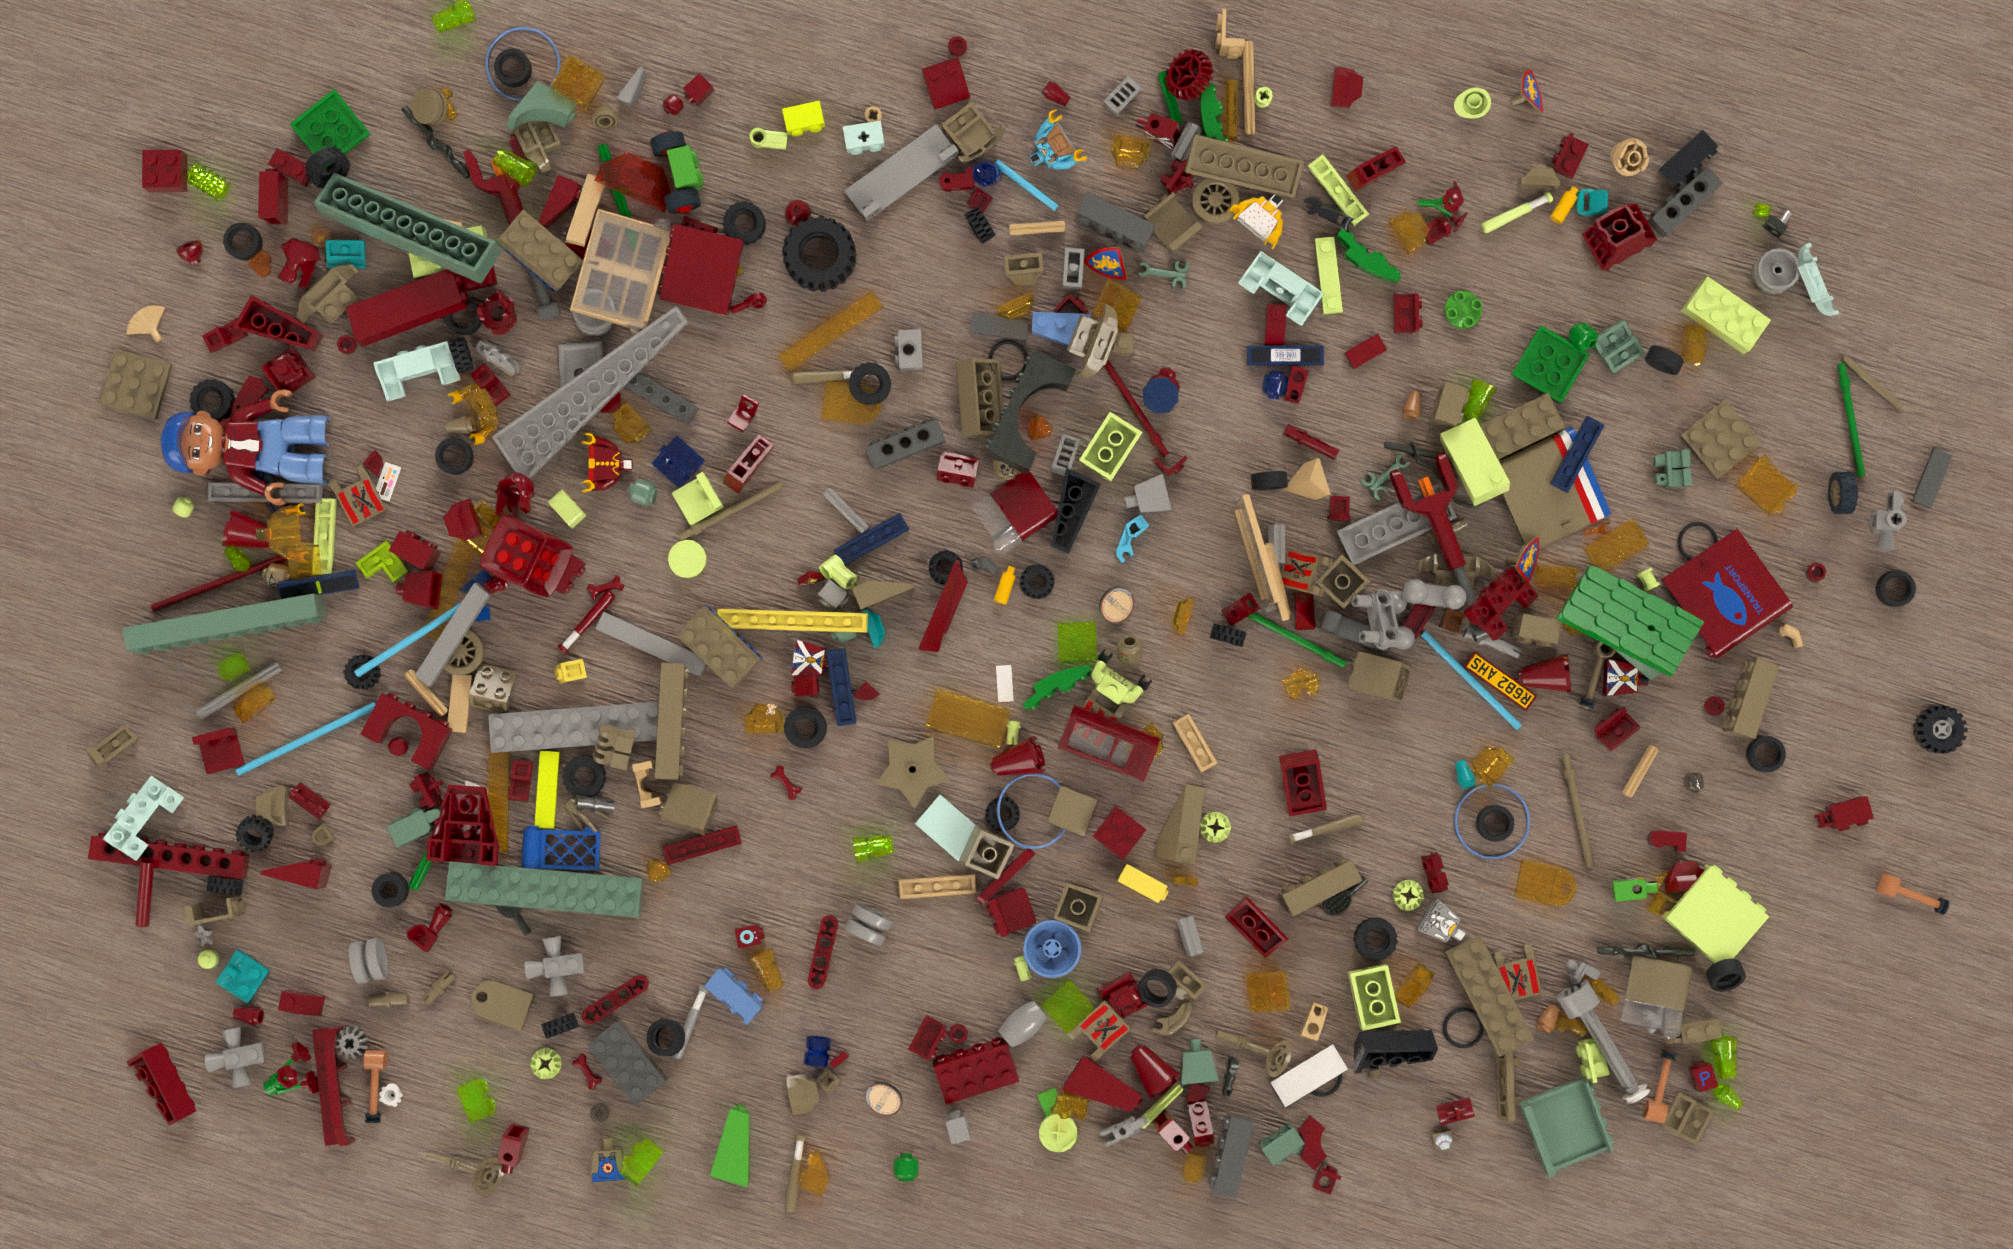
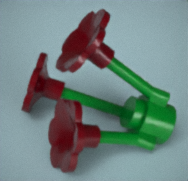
(287, 1077)

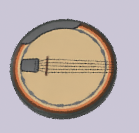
(1116, 605)
(883, 1098)

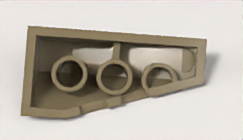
(1181, 832)

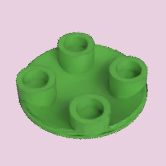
(1463, 309)

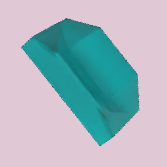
(875, 628)

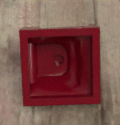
(288, 371)
(1122, 995)

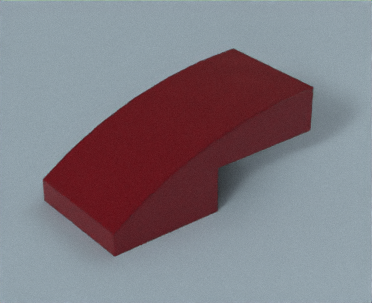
(223, 336)
(487, 379)
(520, 781)

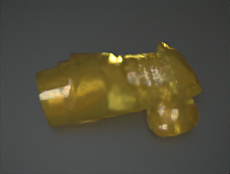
(451, 111)
(1605, 992)
(1571, 1025)

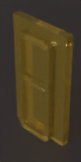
(1617, 545)
(304, 560)

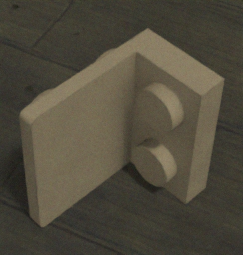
(492, 688)

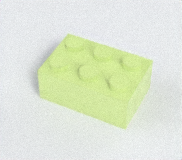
(1110, 447)
(1373, 997)

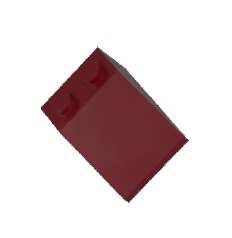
(1302, 782)
(308, 873)

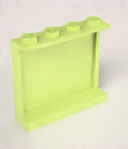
(1716, 915)

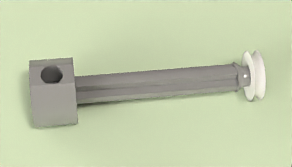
(1580, 1001)

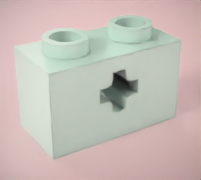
(854, 133)

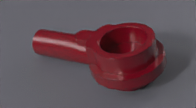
(755, 300)

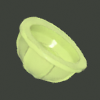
(1472, 103)

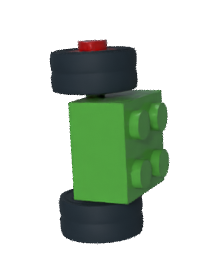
(684, 170)

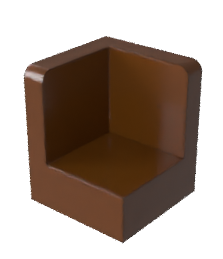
(1451, 620)

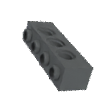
(1708, 182)
(662, 398)
(899, 453)

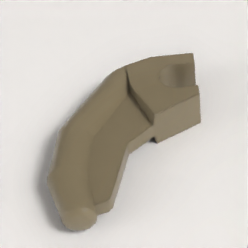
(1174, 1022)

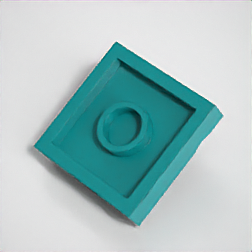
(243, 976)

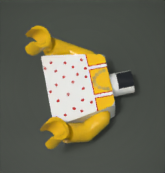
(1261, 217)

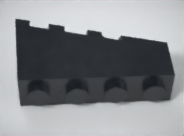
(1074, 504)
(1393, 1048)

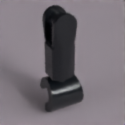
(1328, 212)

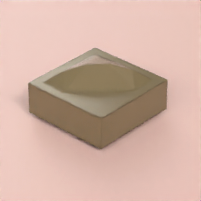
(828, 1080)

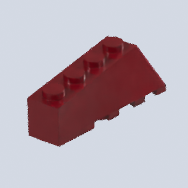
(271, 323)
(163, 1083)

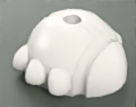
(386, 1095)

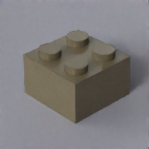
(1449, 405)
(1341, 582)
(1536, 629)
(986, 852)
(1078, 907)

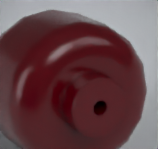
(673, 104)

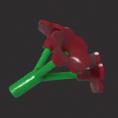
(1451, 200)

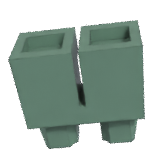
(1673, 478)

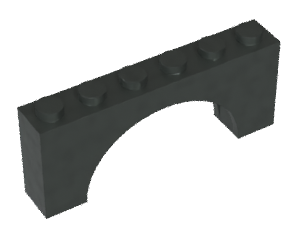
(1039, 374)

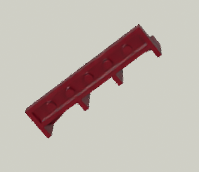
(329, 1086)

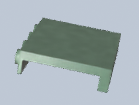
(1566, 1125)

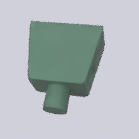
(1197, 1064)

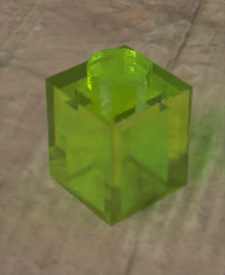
(233, 667)

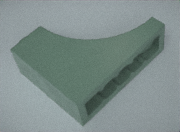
(543, 105)

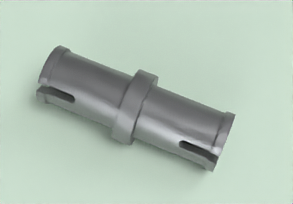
(594, 803)

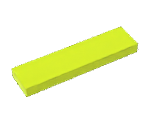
(547, 789)

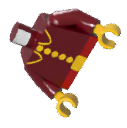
(604, 464)

